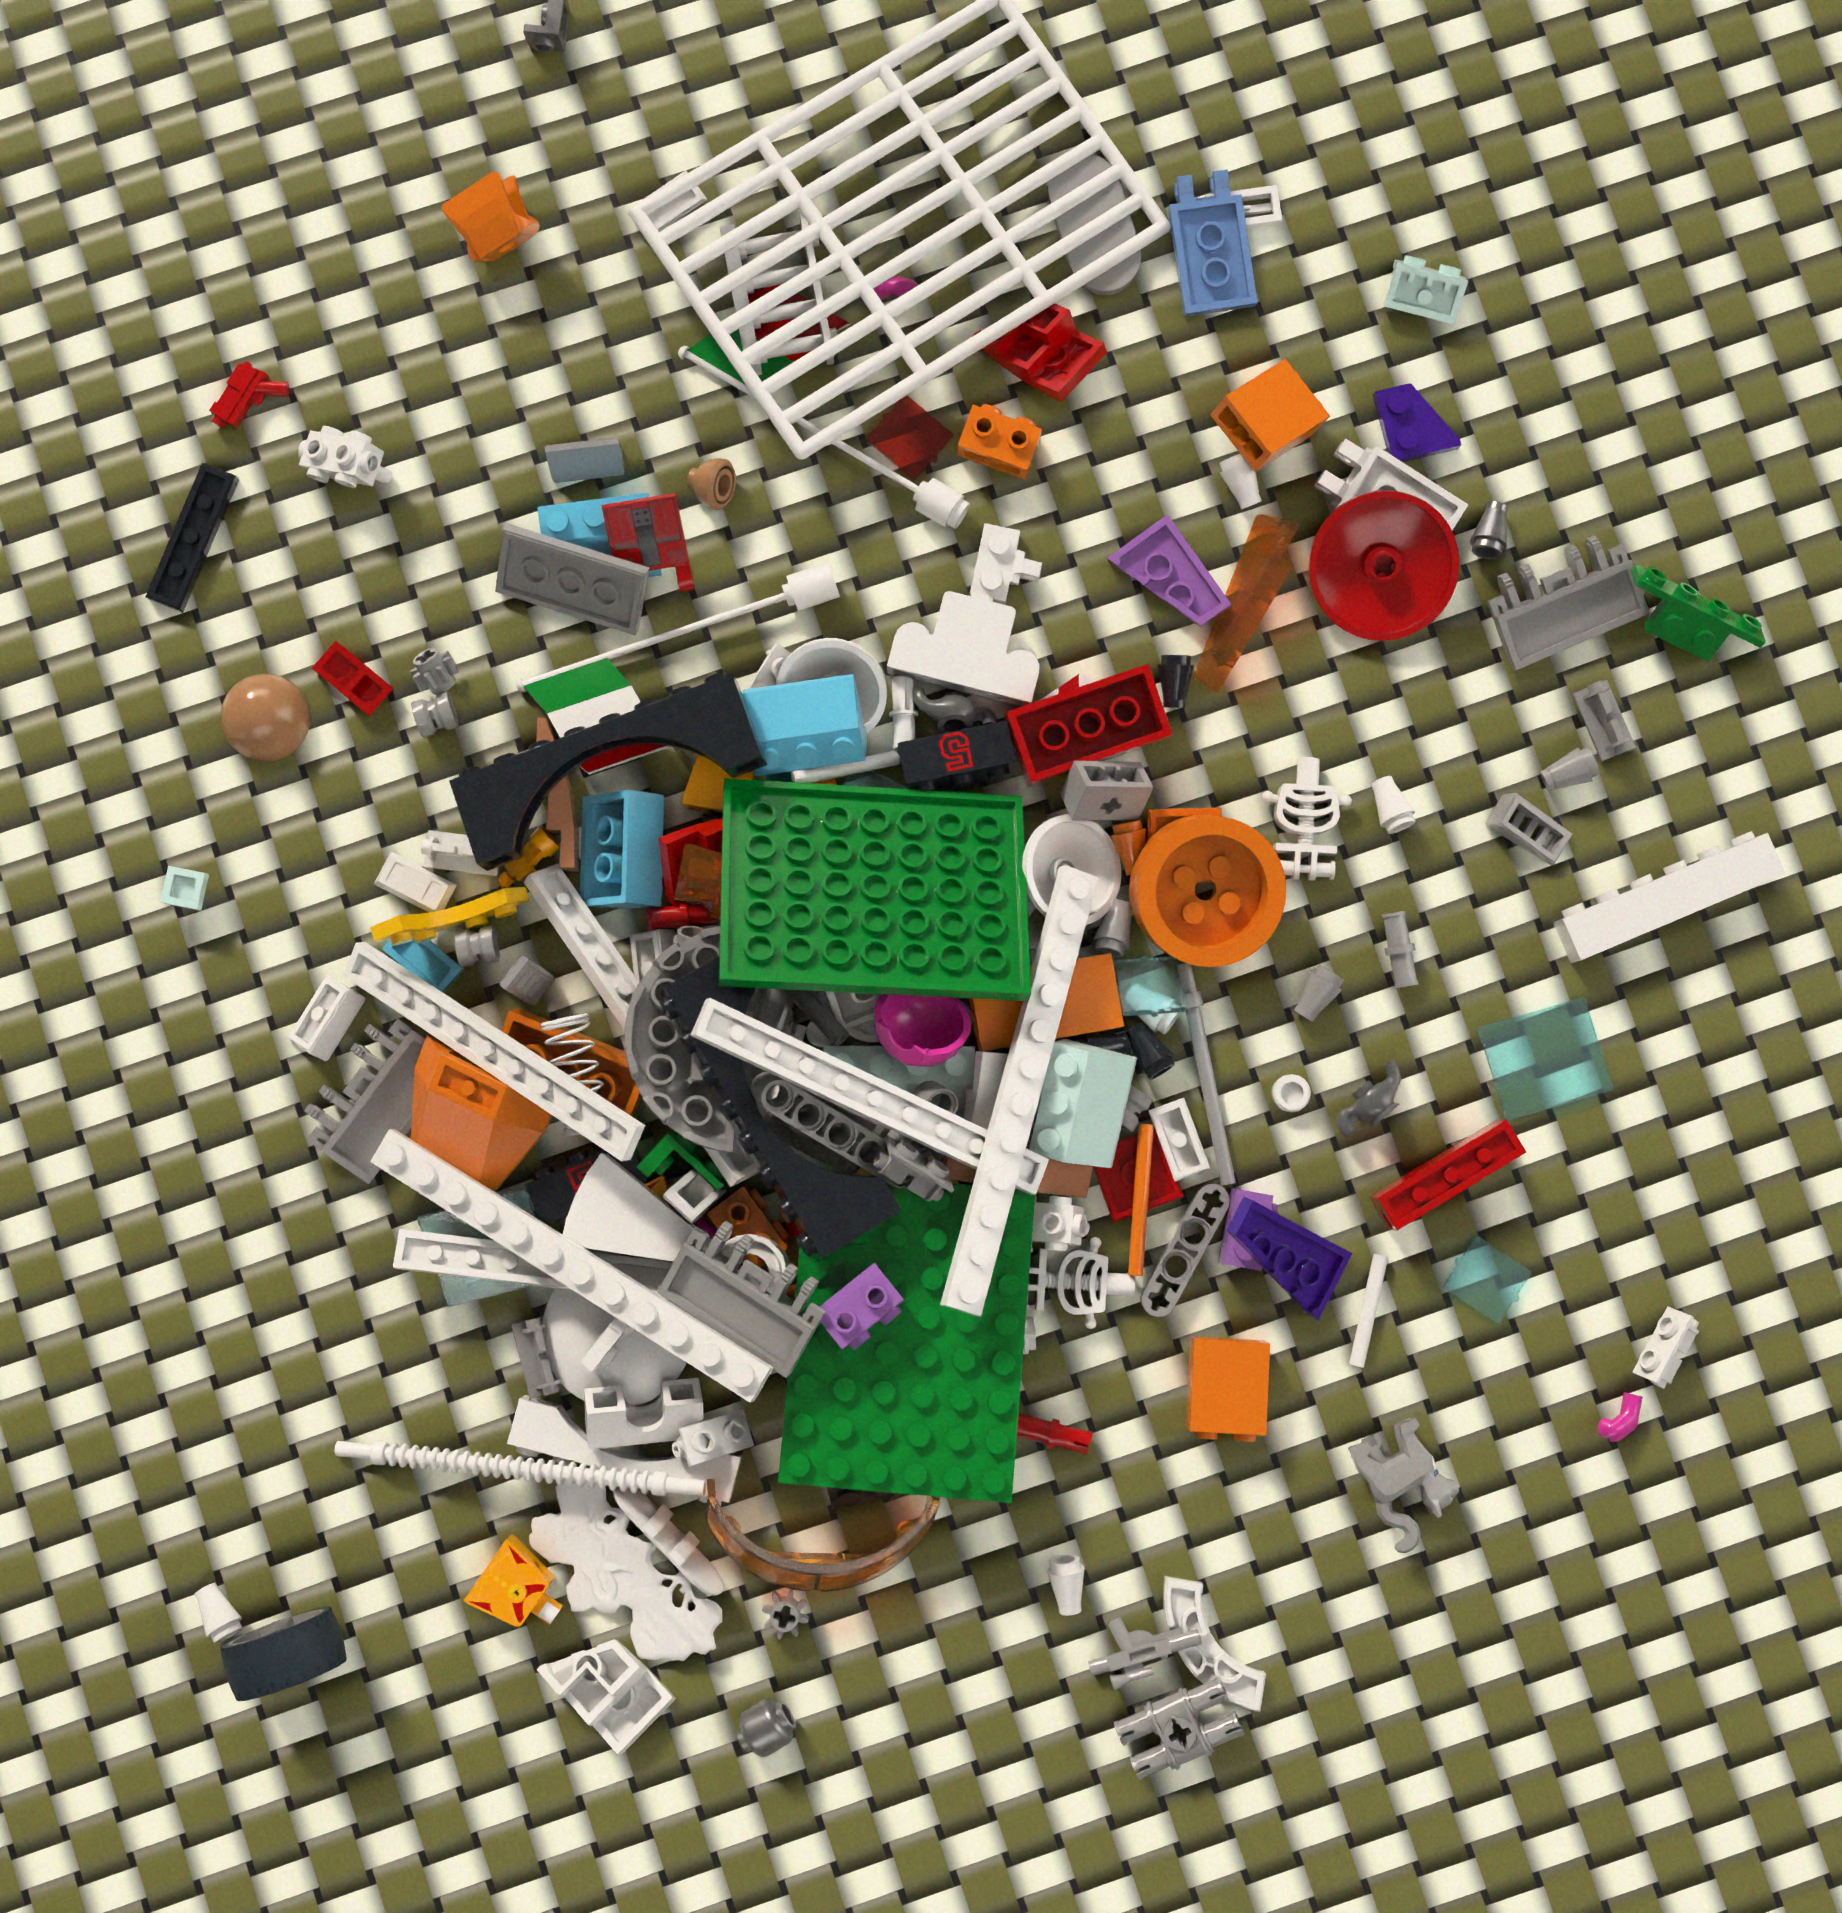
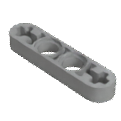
(1189, 1252)

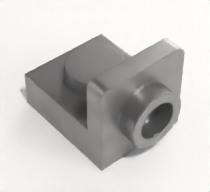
(553, 30)

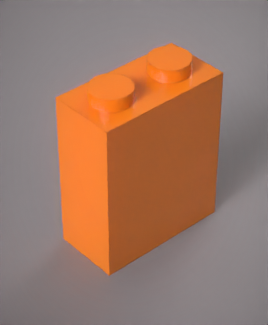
(1269, 415)
(1227, 1387)

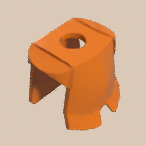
(491, 217)

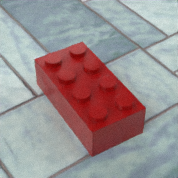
(1088, 724)

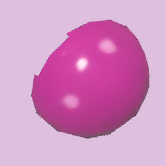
(921, 1028)

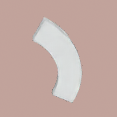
(1208, 1660)

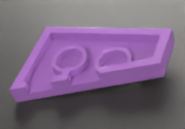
(1172, 571)

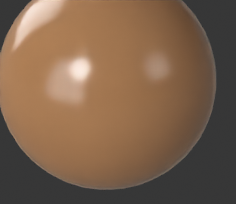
(265, 717)

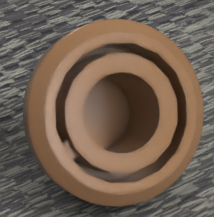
(713, 483)

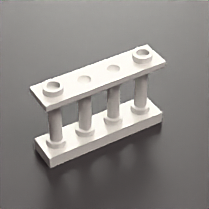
(772, 278)

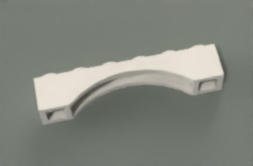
(550, 1430)

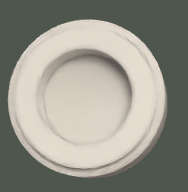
(1291, 1093)

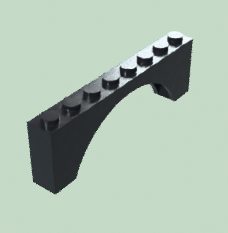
(504, 796)
(821, 1203)

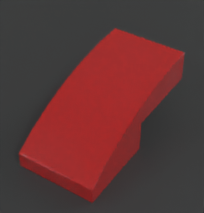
(352, 678)

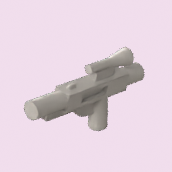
(1137, 1648)

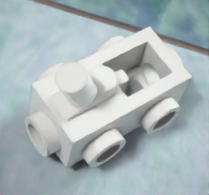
(342, 458)
(1059, 1223)

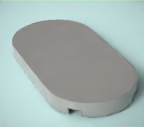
(1122, 274)

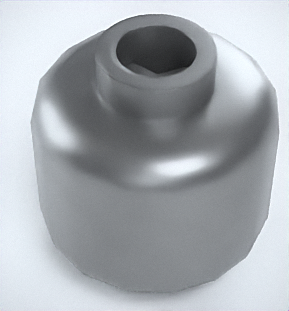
(766, 1727)

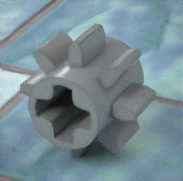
(434, 671)
(791, 1624)

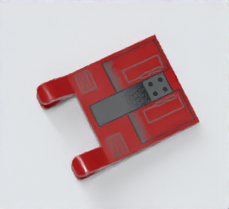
(650, 535)

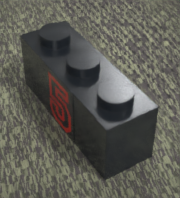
(958, 758)
(555, 1190)

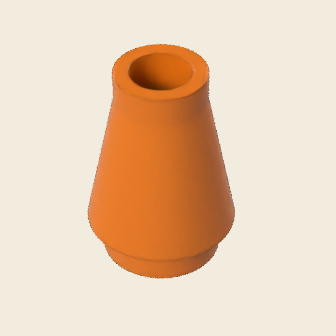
(1129, 841)

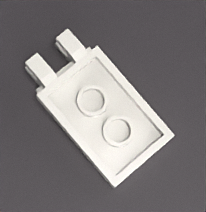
(1381, 471)

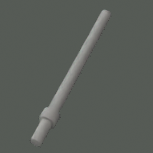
(1193, 1001)

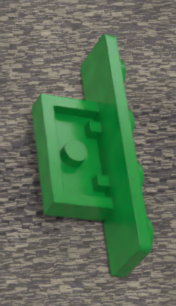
(1690, 619)

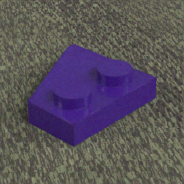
(1411, 425)

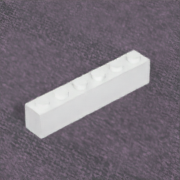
(1668, 898)

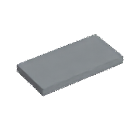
(571, 579)

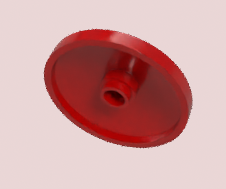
(1384, 565)

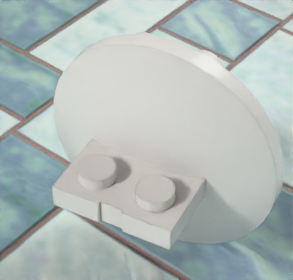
(599, 1350)

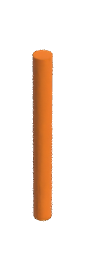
(1140, 1199)

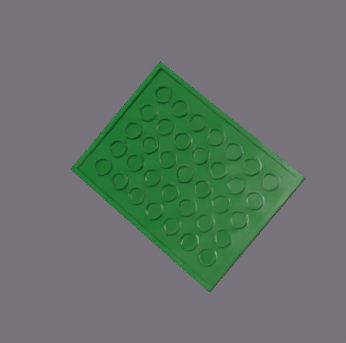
(873, 891)
(933, 1390)

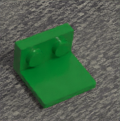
(663, 1158)

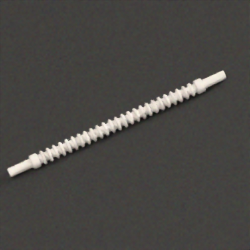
(659, 1483)

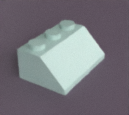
(1082, 1104)

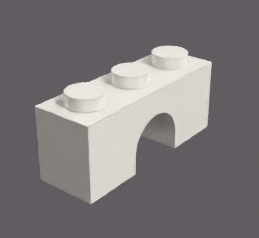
(616, 1423)

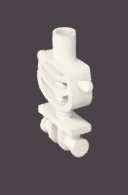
(1307, 785)
(1106, 1283)

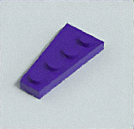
(1291, 1254)

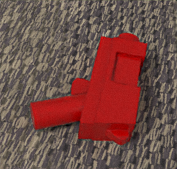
(244, 388)

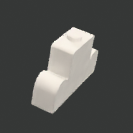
(967, 651)

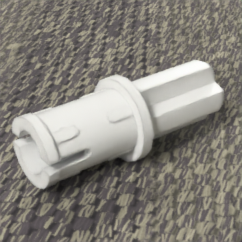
(903, 709)

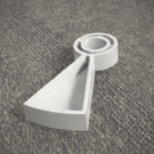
(626, 1217)

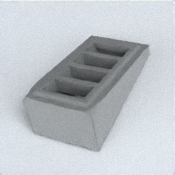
(1513, 802)
(527, 980)

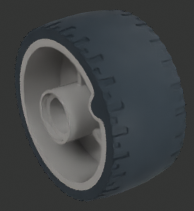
(283, 1654)

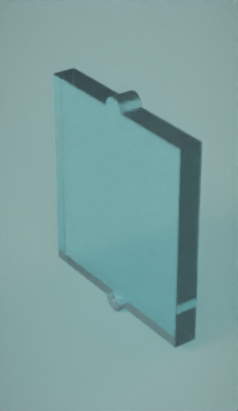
(1149, 986)
(1487, 1279)

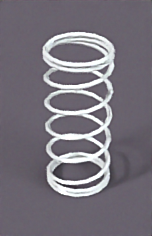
(567, 1021)

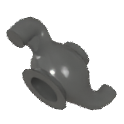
(952, 711)
(1372, 1101)

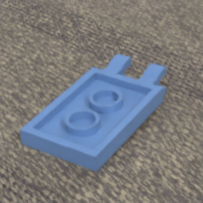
(1211, 248)

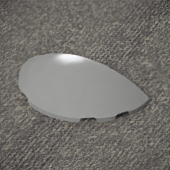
(657, 1058)

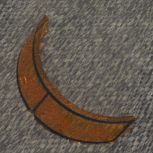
(814, 1570)

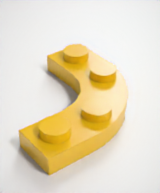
(472, 914)

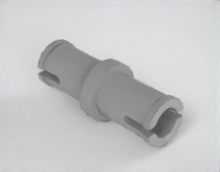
(1400, 949)

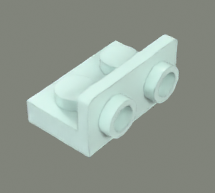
(1426, 290)

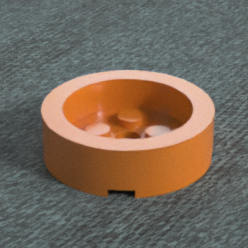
(1245, 895)

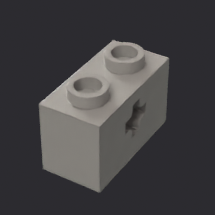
(1106, 790)

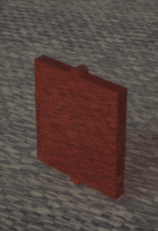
(910, 437)

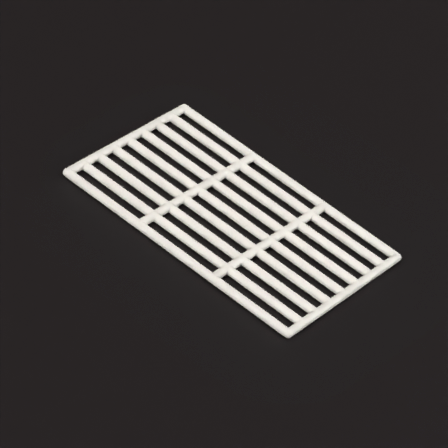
(843, 256)

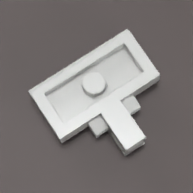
(1001, 563)

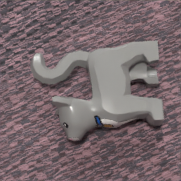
(1398, 1474)

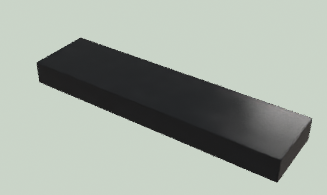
(192, 537)

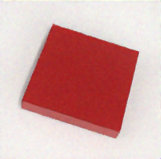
(1118, 1181)

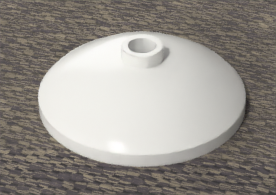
(836, 658)
(1077, 845)

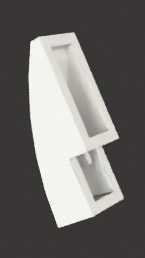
(693, 1196)

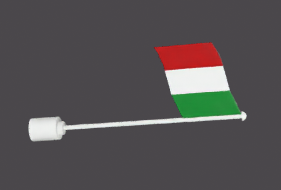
(596, 688)

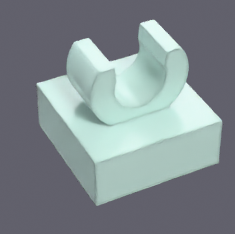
(184, 888)

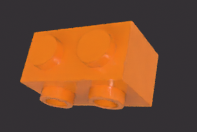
(999, 440)
(747, 1215)

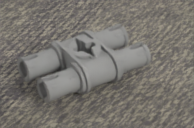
(1173, 1747)

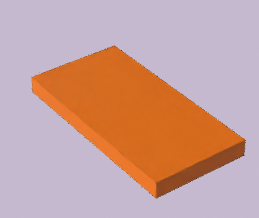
(1089, 1006)

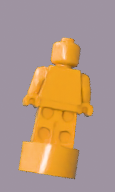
(541, 845)

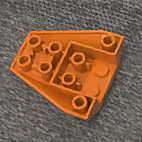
(471, 1116)

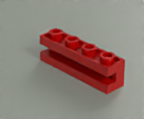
(1447, 1174)

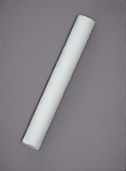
(829, 772)
(1368, 1310)

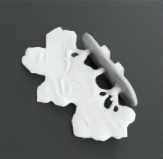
(618, 1568)

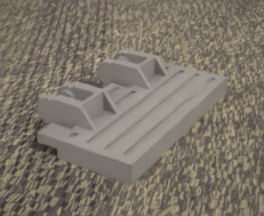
(1573, 604)
(380, 1103)
(739, 1303)

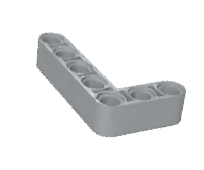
(823, 1117)

